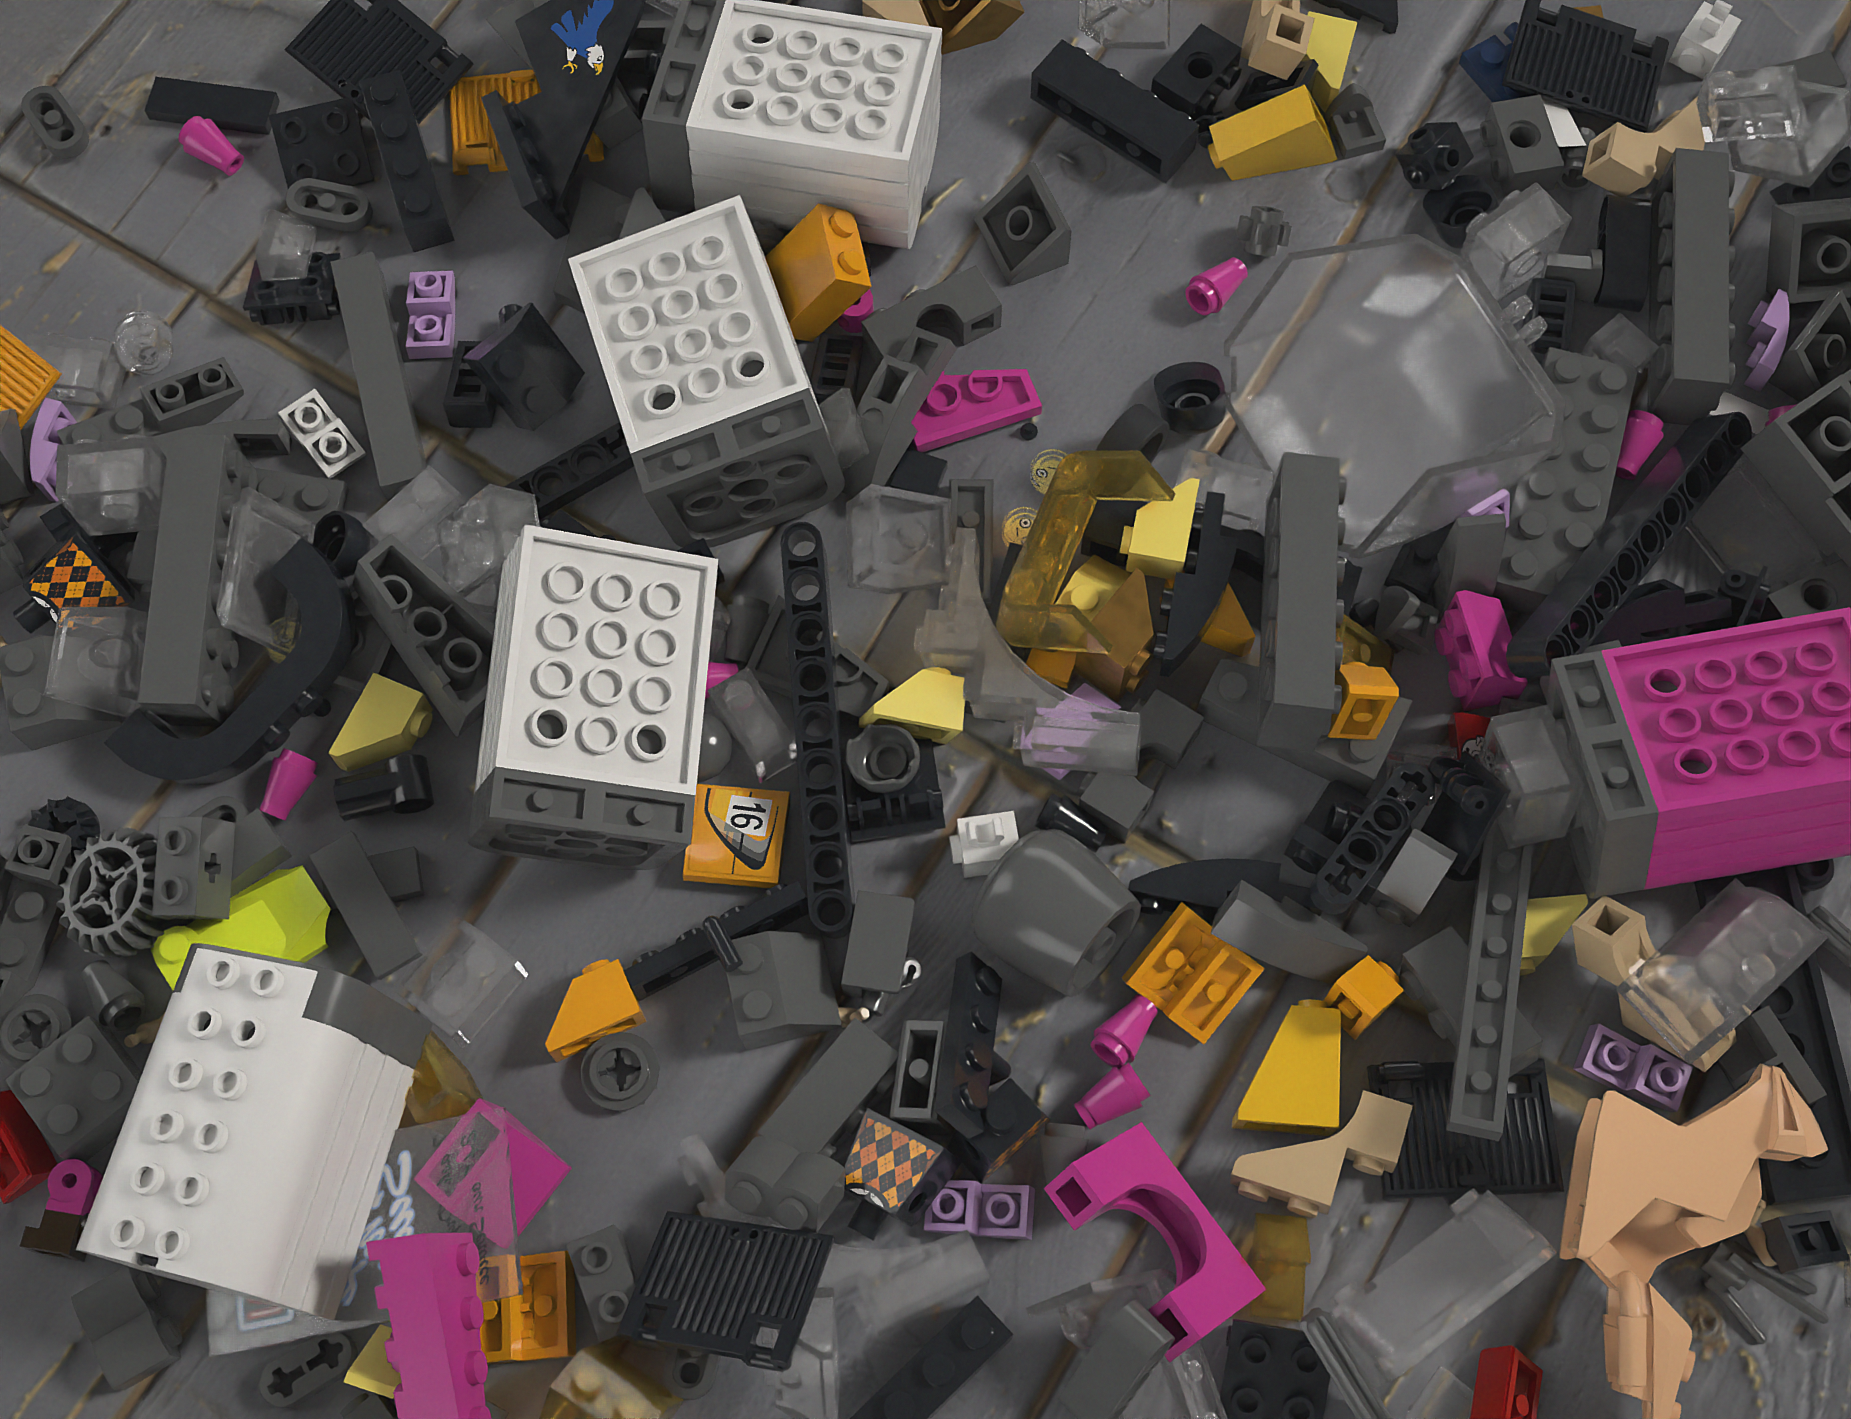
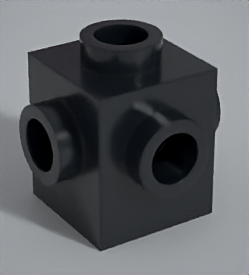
(1434, 155)

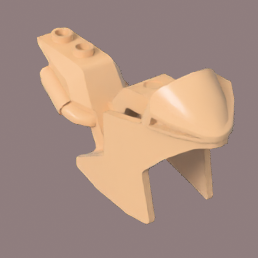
(1663, 1189)

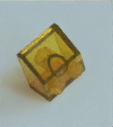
(607, 1387)

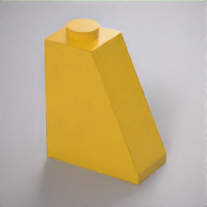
(1272, 137)
(1298, 1076)

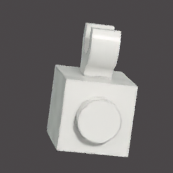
(1705, 39)
(982, 841)

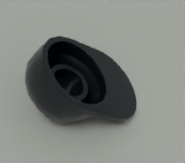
(1457, 206)
(1191, 397)
(342, 540)

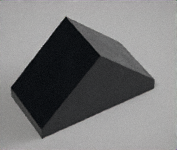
(1264, 86)

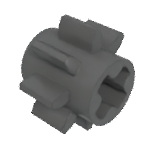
(1263, 231)

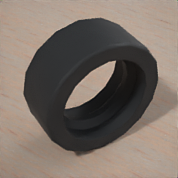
(1136, 431)

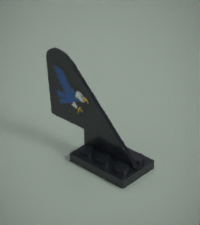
(576, 59)

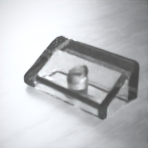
(284, 247)

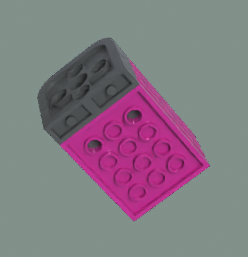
(1709, 752)

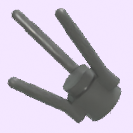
(1734, 1266)

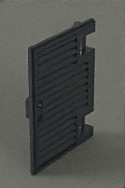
(358, 44)
(1586, 59)
(1519, 1163)
(726, 1288)

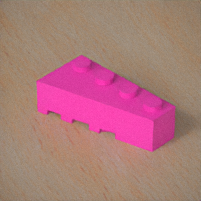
(433, 1324)

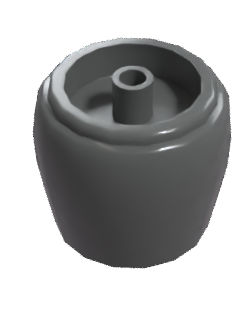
(1054, 911)

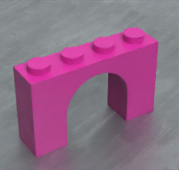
(1140, 1178)

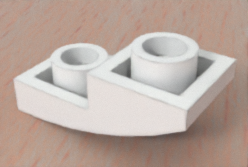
(321, 434)

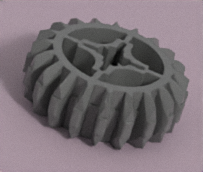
(105, 888)

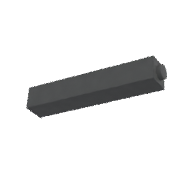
(379, 372)

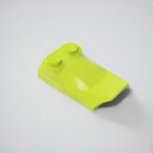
(272, 917)

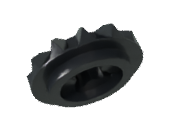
(71, 814)

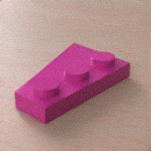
(973, 405)

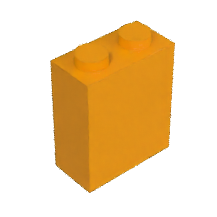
(819, 270)

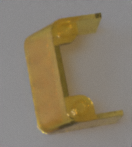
(1027, 603)

